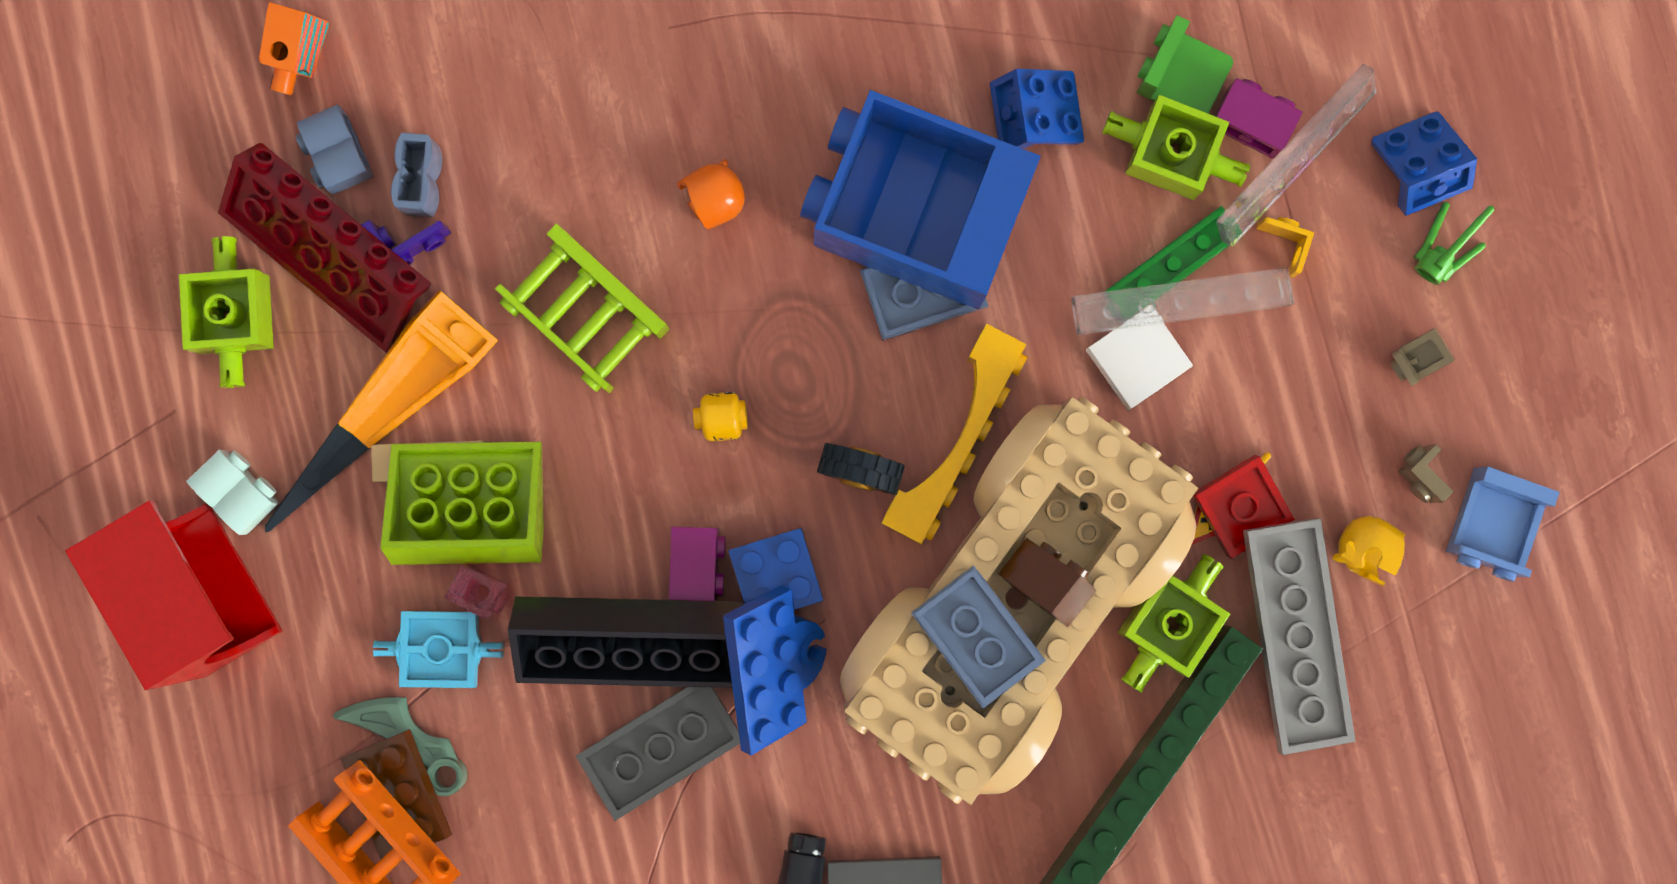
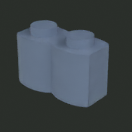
(333, 149)
(419, 166)

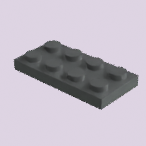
(659, 749)

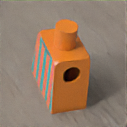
(291, 45)

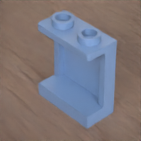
(1499, 522)

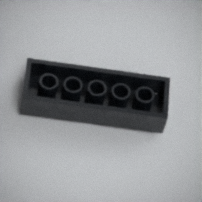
(620, 641)

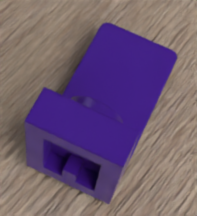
(427, 240)

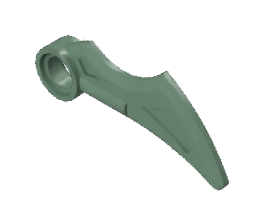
(391, 717)

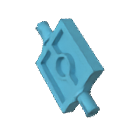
(438, 649)

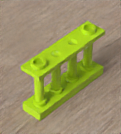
(589, 274)

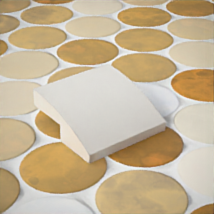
(1139, 361)

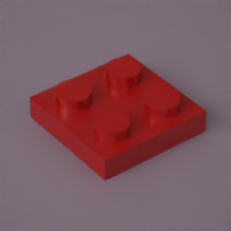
(1241, 501)

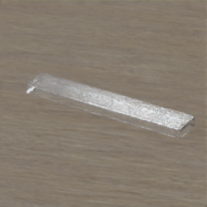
(1297, 155)
(1182, 301)

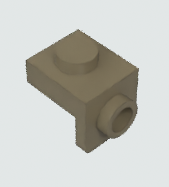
(1421, 357)
(1423, 480)

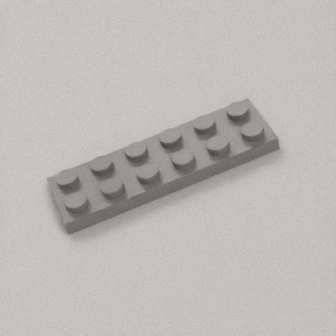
(1299, 636)

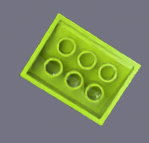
(464, 503)

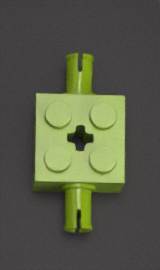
(1198, 141)
(209, 295)
(1197, 620)

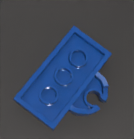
(770, 667)

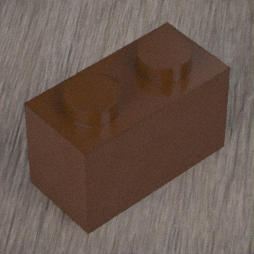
(1048, 581)

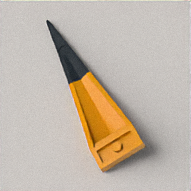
(423, 362)

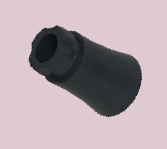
(803, 860)

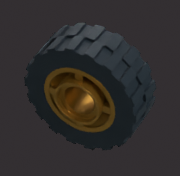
(860, 468)

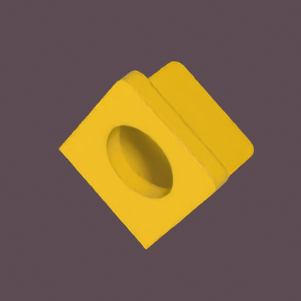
(1290, 230)

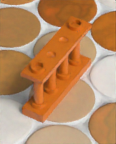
(342, 853)

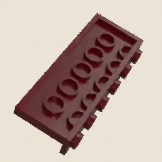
(321, 245)

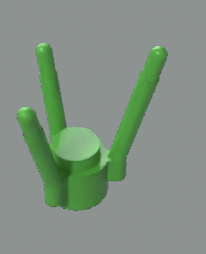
(1438, 263)

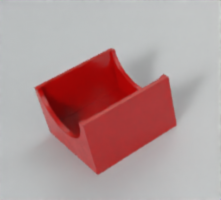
(173, 593)

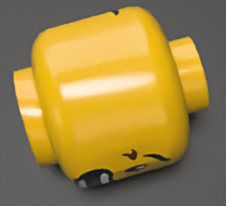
(721, 416)

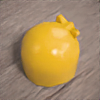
(1370, 543)

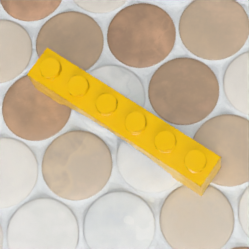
(993, 361)

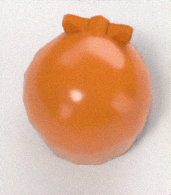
(714, 193)

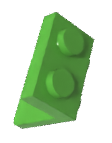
(1184, 68)

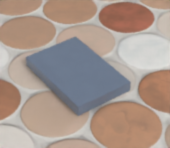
(907, 307)
(978, 636)

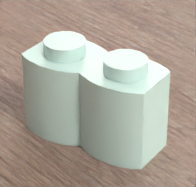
(234, 491)

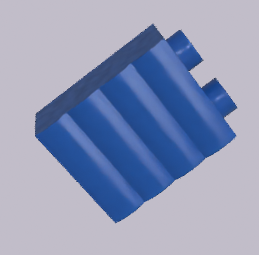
(919, 198)

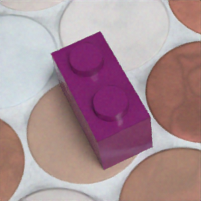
(1257, 117)
(695, 564)

